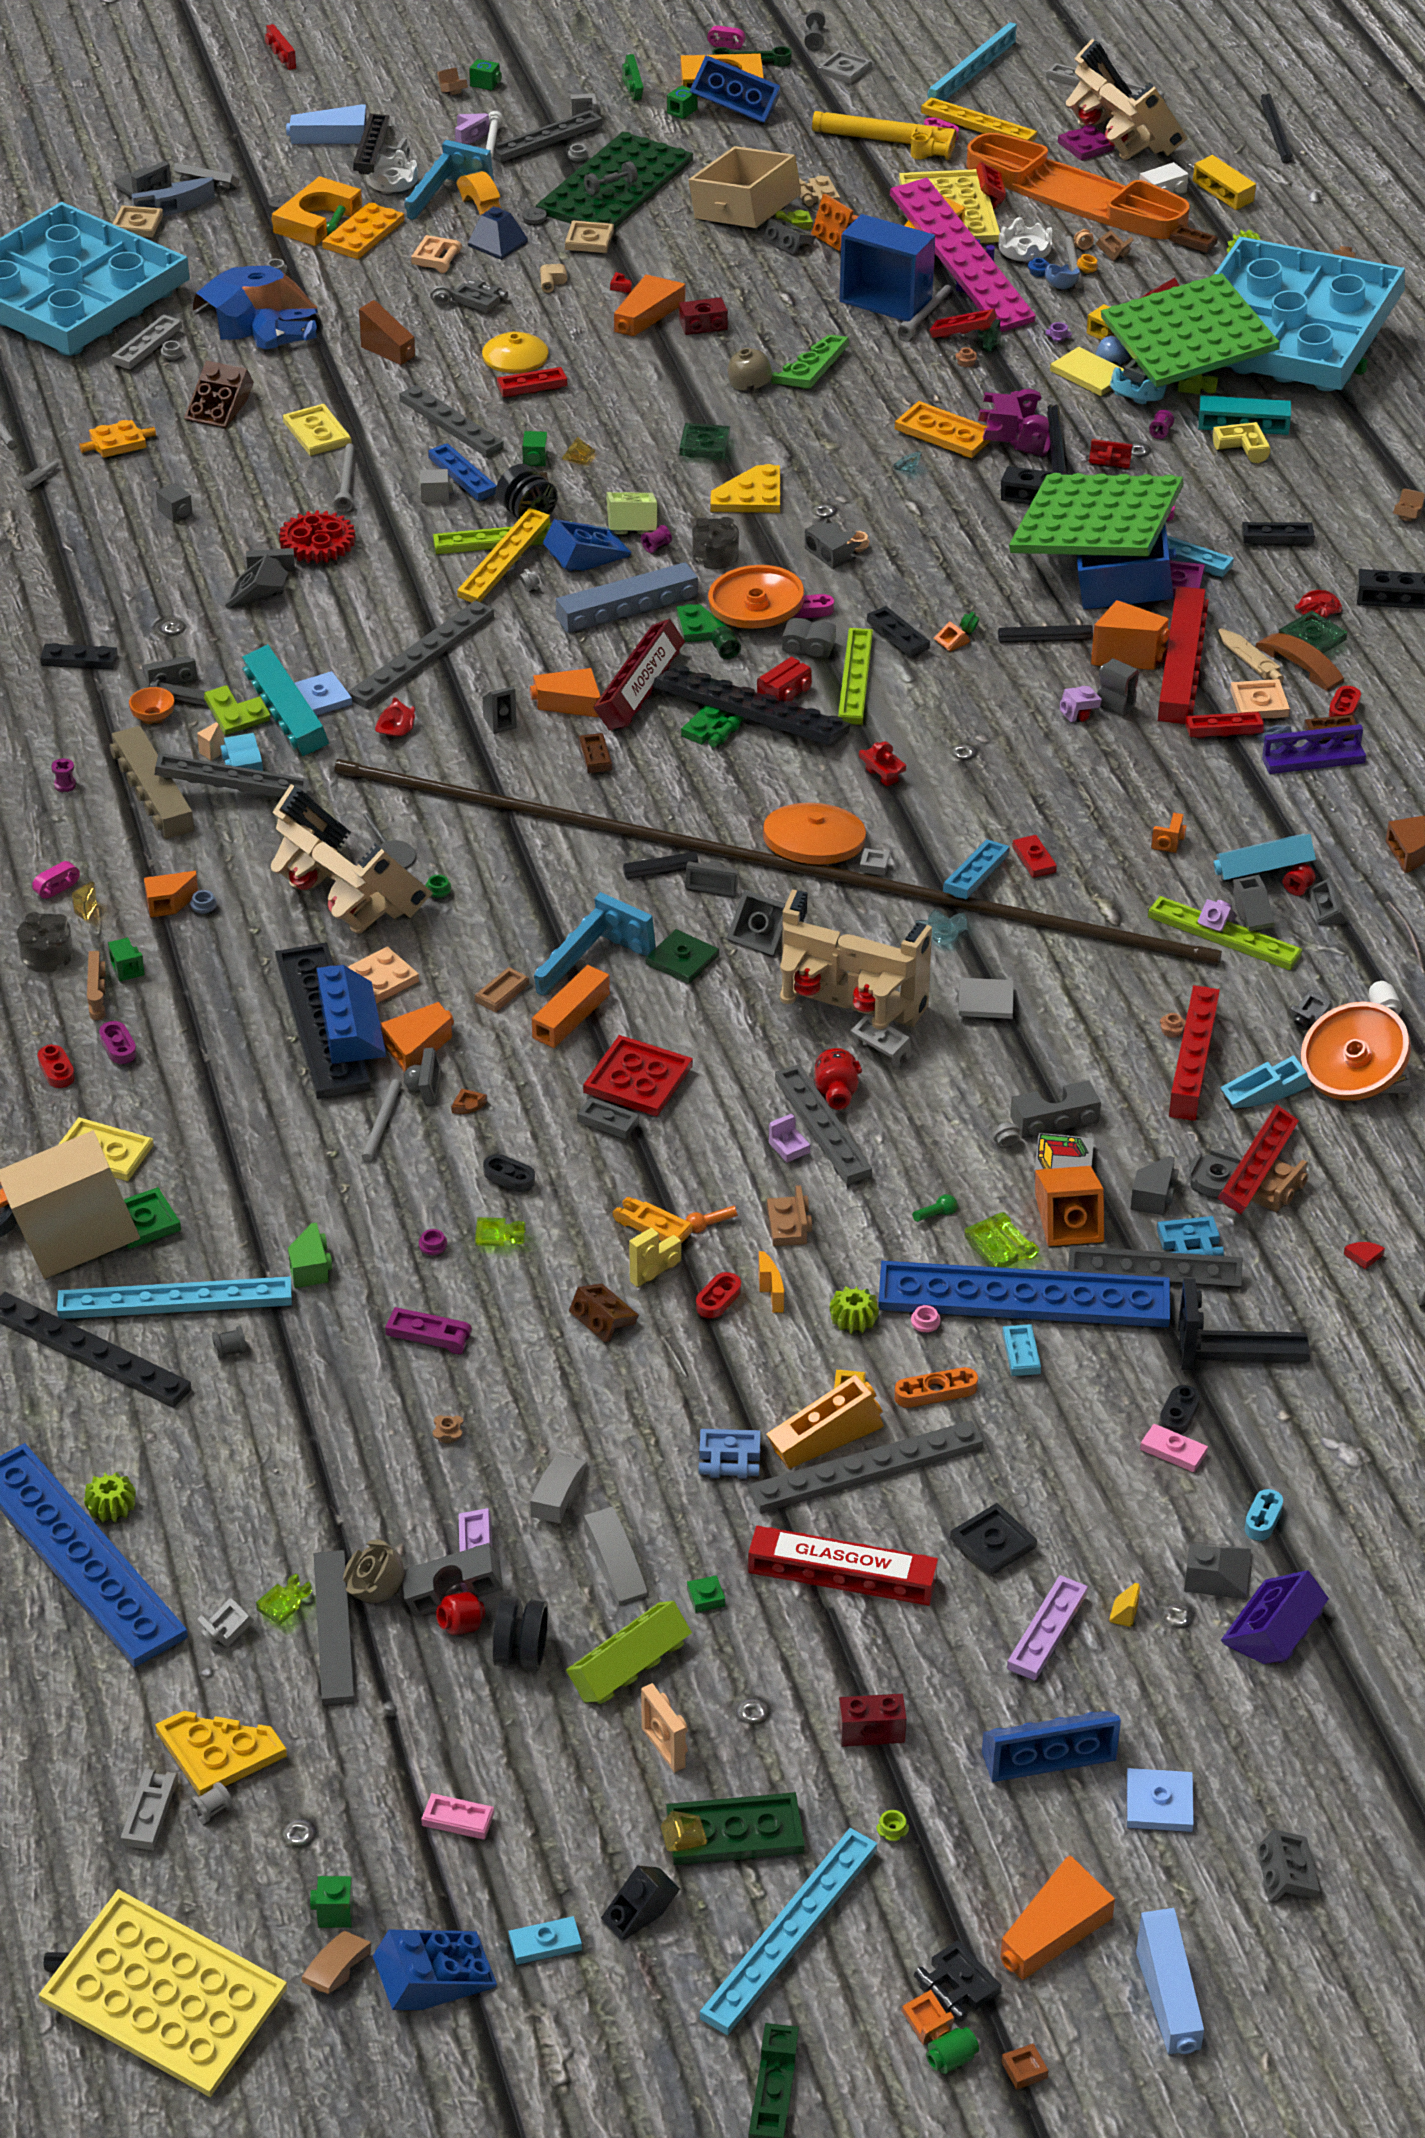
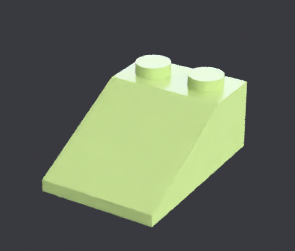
(631, 512)

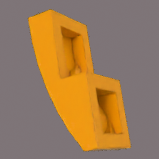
(771, 1281)

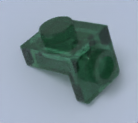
(991, 335)

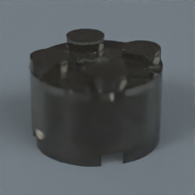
(715, 542)
(45, 941)

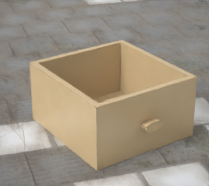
(745, 186)
(68, 1204)

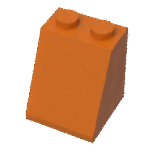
(1130, 637)
(1070, 1205)

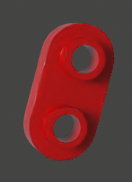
(1345, 701)
(56, 1066)
(714, 1299)

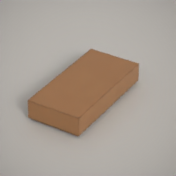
(502, 989)

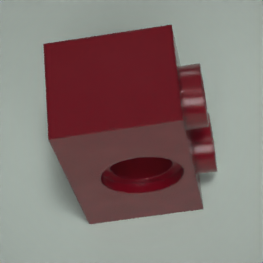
(703, 316)
(872, 1720)

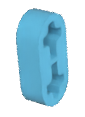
(1258, 1513)

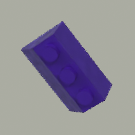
(1277, 1617)

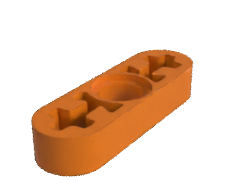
(944, 1378)

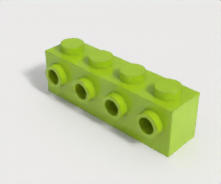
(628, 1652)

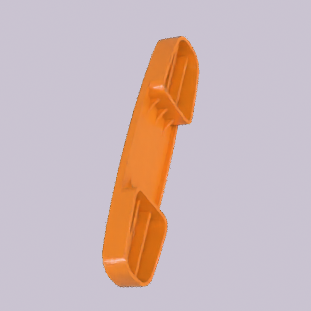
(1026, 170)

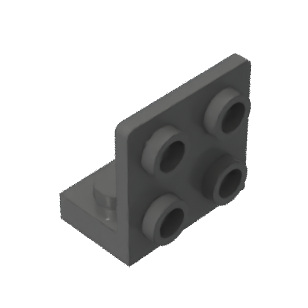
(145, 179)

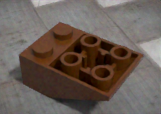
(219, 394)

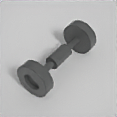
(815, 21)
(592, 184)

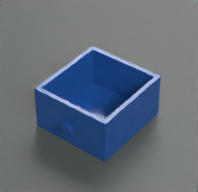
(886, 267)
(1127, 578)

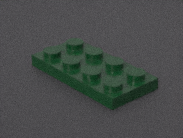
(743, 1828)

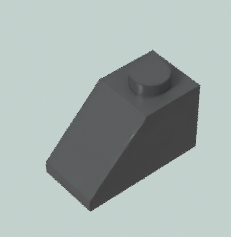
(500, 709)

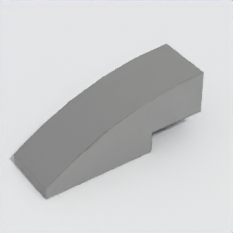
(557, 1488)
(615, 1555)

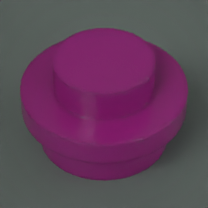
(432, 1242)

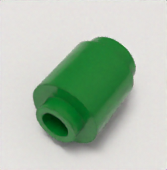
(952, 2050)

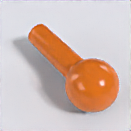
(700, 1221)

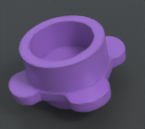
(1058, 331)

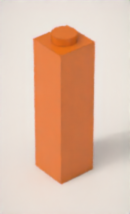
(570, 1006)

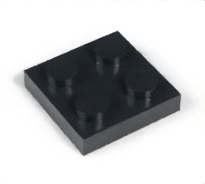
(993, 1539)

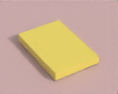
(1085, 370)
(316, 429)
(121, 1148)

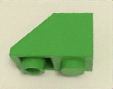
(307, 1258)

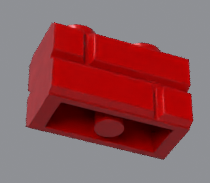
(786, 680)

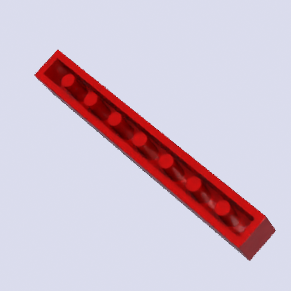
(1183, 655)

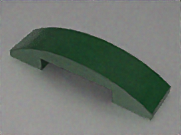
(774, 2081)

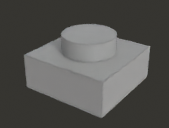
(874, 861)

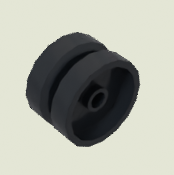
(520, 1632)

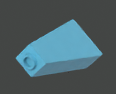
(1264, 856)

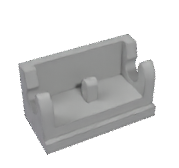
(885, 1040)

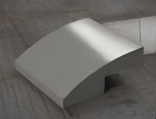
(986, 998)

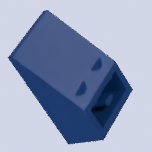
(431, 1967)

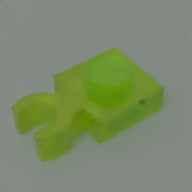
(495, 1231)
(282, 1602)

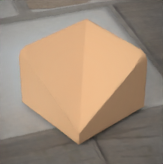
(210, 741)

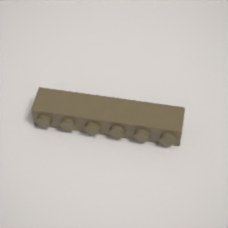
(159, 795)

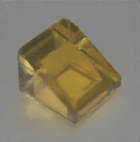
(579, 452)
(84, 900)
(682, 1831)

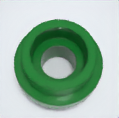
(969, 622)
(439, 886)

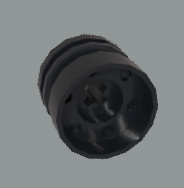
(524, 489)

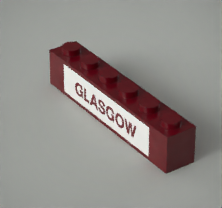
(637, 675)

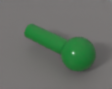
(333, 224)
(945, 1205)

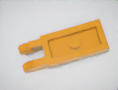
(645, 1215)

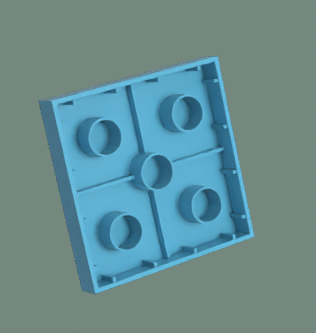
(80, 277)
(1315, 305)

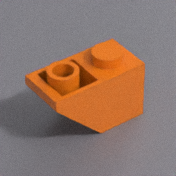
(169, 892)

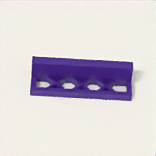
(1312, 754)

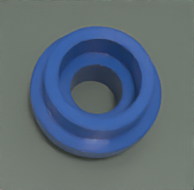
(1037, 267)

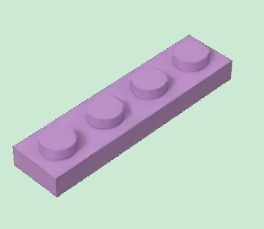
(1047, 1627)

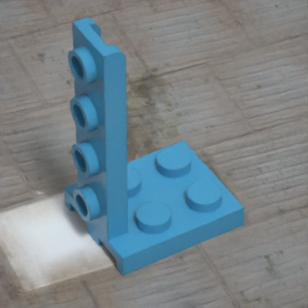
(455, 161)
(609, 919)

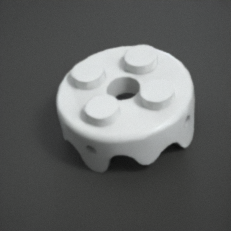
(393, 173)
(1025, 243)

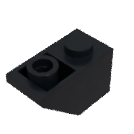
(640, 1901)

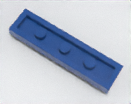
(462, 471)

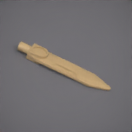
(1252, 656)

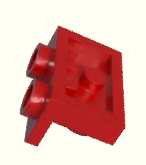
(991, 183)

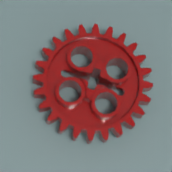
(317, 536)

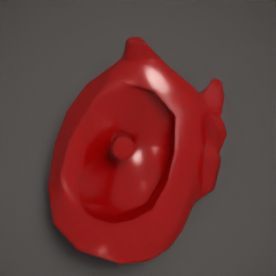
(1320, 602)
(396, 719)

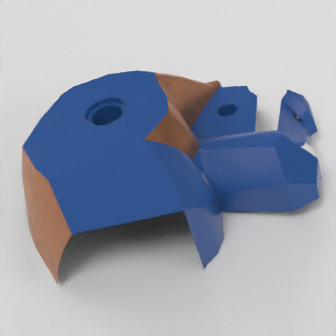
(253, 300)

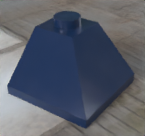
(497, 234)

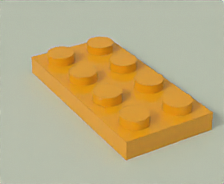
(363, 230)
(943, 429)

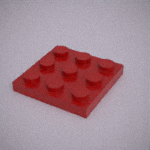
(638, 1075)

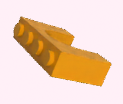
(691, 64)
(297, 222)

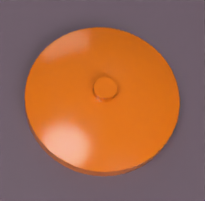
(756, 596)
(814, 833)
(1356, 1051)

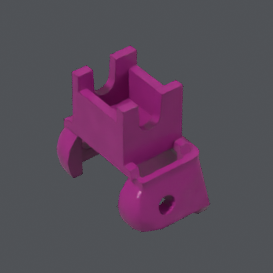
(1016, 421)

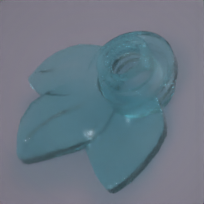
(944, 929)

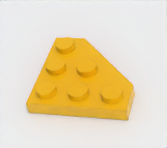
(749, 492)
(218, 1748)

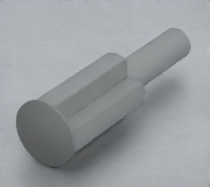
(38, 476)

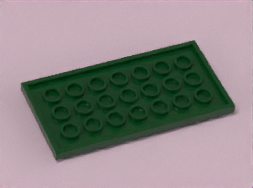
(616, 201)

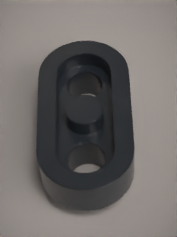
(509, 1172)
(1180, 1409)

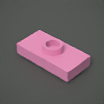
(1173, 1448)
(458, 1816)

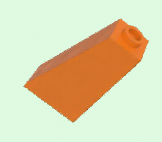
(647, 304)
(1056, 1919)

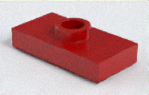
(1034, 856)

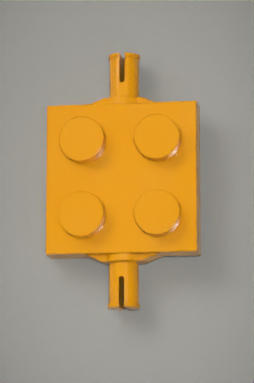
(117, 438)

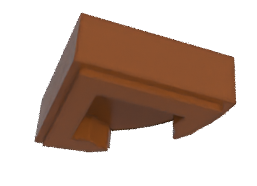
(468, 1102)

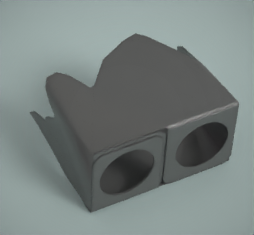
(828, 544)

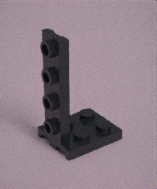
(1231, 1345)

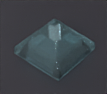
(908, 463)

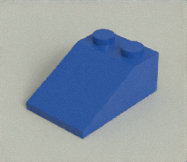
(583, 545)

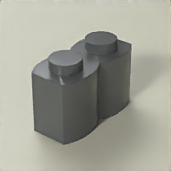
(808, 637)
(1118, 687)

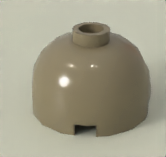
(748, 369)
(374, 1573)

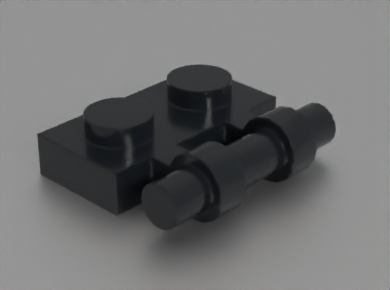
(965, 1974)

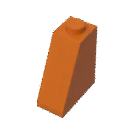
(566, 692)
(413, 1032)

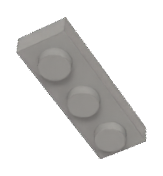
(223, 179)

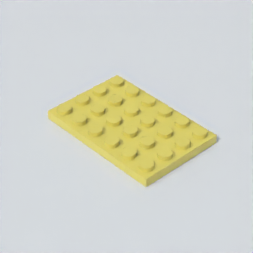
(964, 189)
(163, 1992)

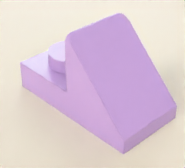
(471, 127)

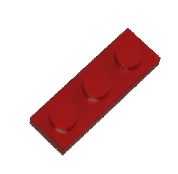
(280, 46)
(963, 323)
(532, 382)
(1224, 724)

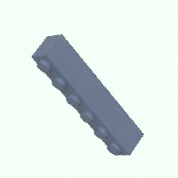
(626, 597)

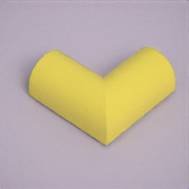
(1243, 435)

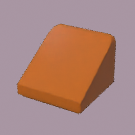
(951, 637)

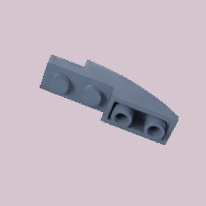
(179, 198)

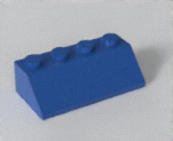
(735, 89)
(349, 1015)
(1051, 1745)

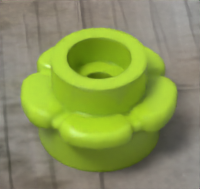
(894, 1819)

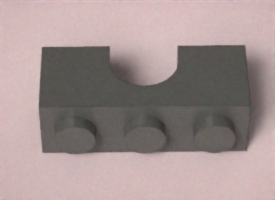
(1034, 1115)
(428, 1582)

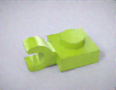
(798, 218)
(1196, 383)

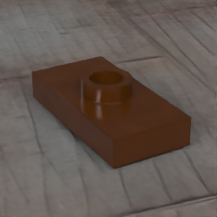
(1193, 238)
(1330, 722)
(595, 753)

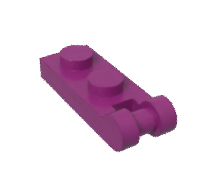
(428, 1329)

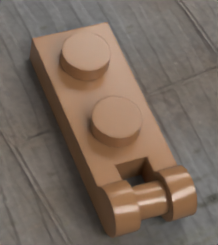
(96, 985)

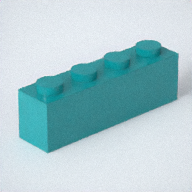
(1271, 415)

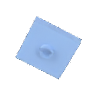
(324, 693)
(1159, 1800)

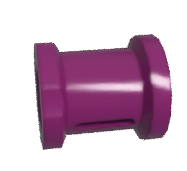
(1159, 422)
(655, 539)
(64, 777)

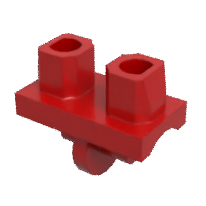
(1110, 453)
(882, 761)

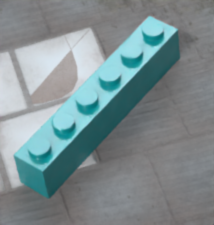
(285, 700)

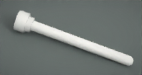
(495, 123)

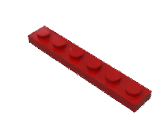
(1258, 1159)

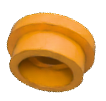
(1087, 263)

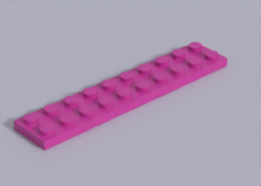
(962, 253)

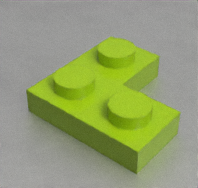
(234, 716)

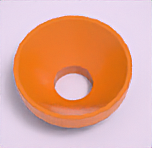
(151, 700)

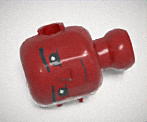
(837, 1076)

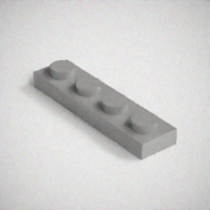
(146, 341)

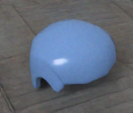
(1062, 276)
(1112, 350)

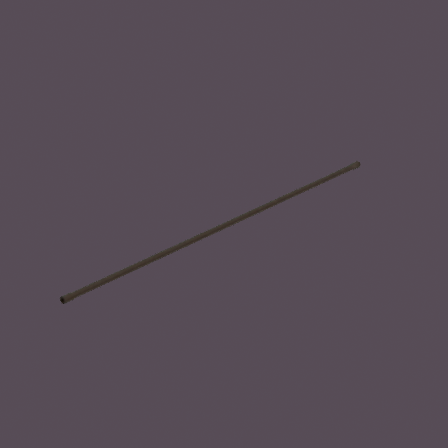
(1197, 953)

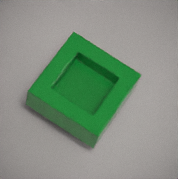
(705, 1594)

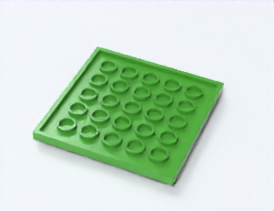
(1189, 330)
(1097, 514)

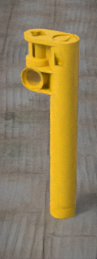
(924, 139)

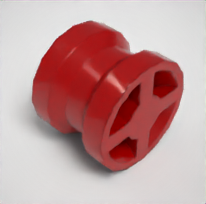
(1299, 879)

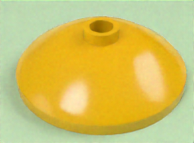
(515, 352)

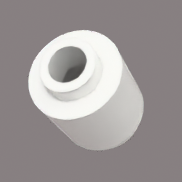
(1385, 995)

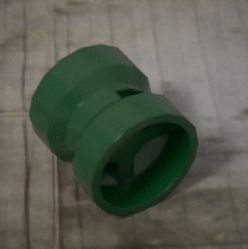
(725, 642)

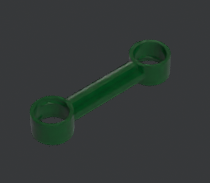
(779, 56)

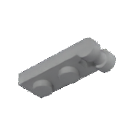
(149, 1809)

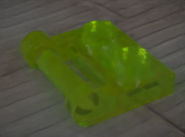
(995, 1246)

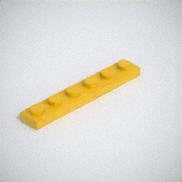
(974, 120)
(503, 556)

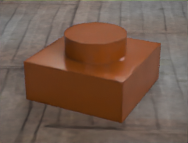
(1025, 2066)

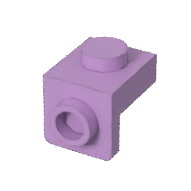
(1078, 699)
(1216, 914)
(786, 1138)

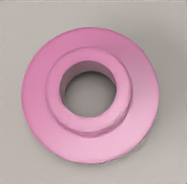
(925, 1319)

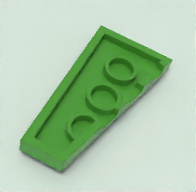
(812, 364)

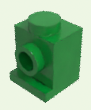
(125, 959)

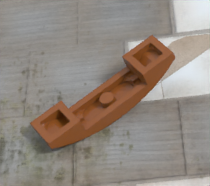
(1321, 669)

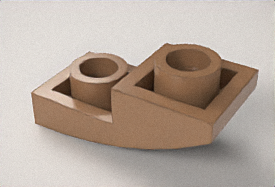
(333, 1963)

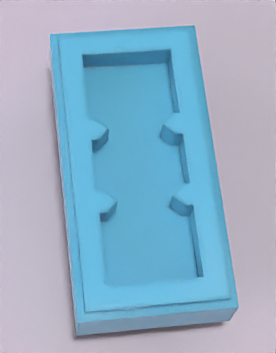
(1021, 1350)
(545, 1940)

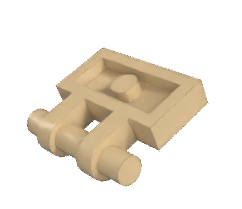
(815, 188)

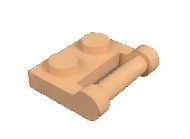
(430, 249)

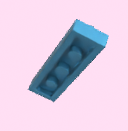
(976, 869)

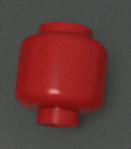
(460, 1613)

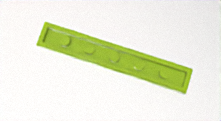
(476, 540)
(855, 675)
(1232, 936)

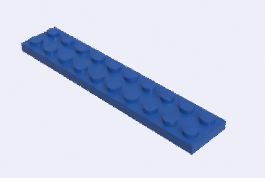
(1025, 1293)
(85, 1559)

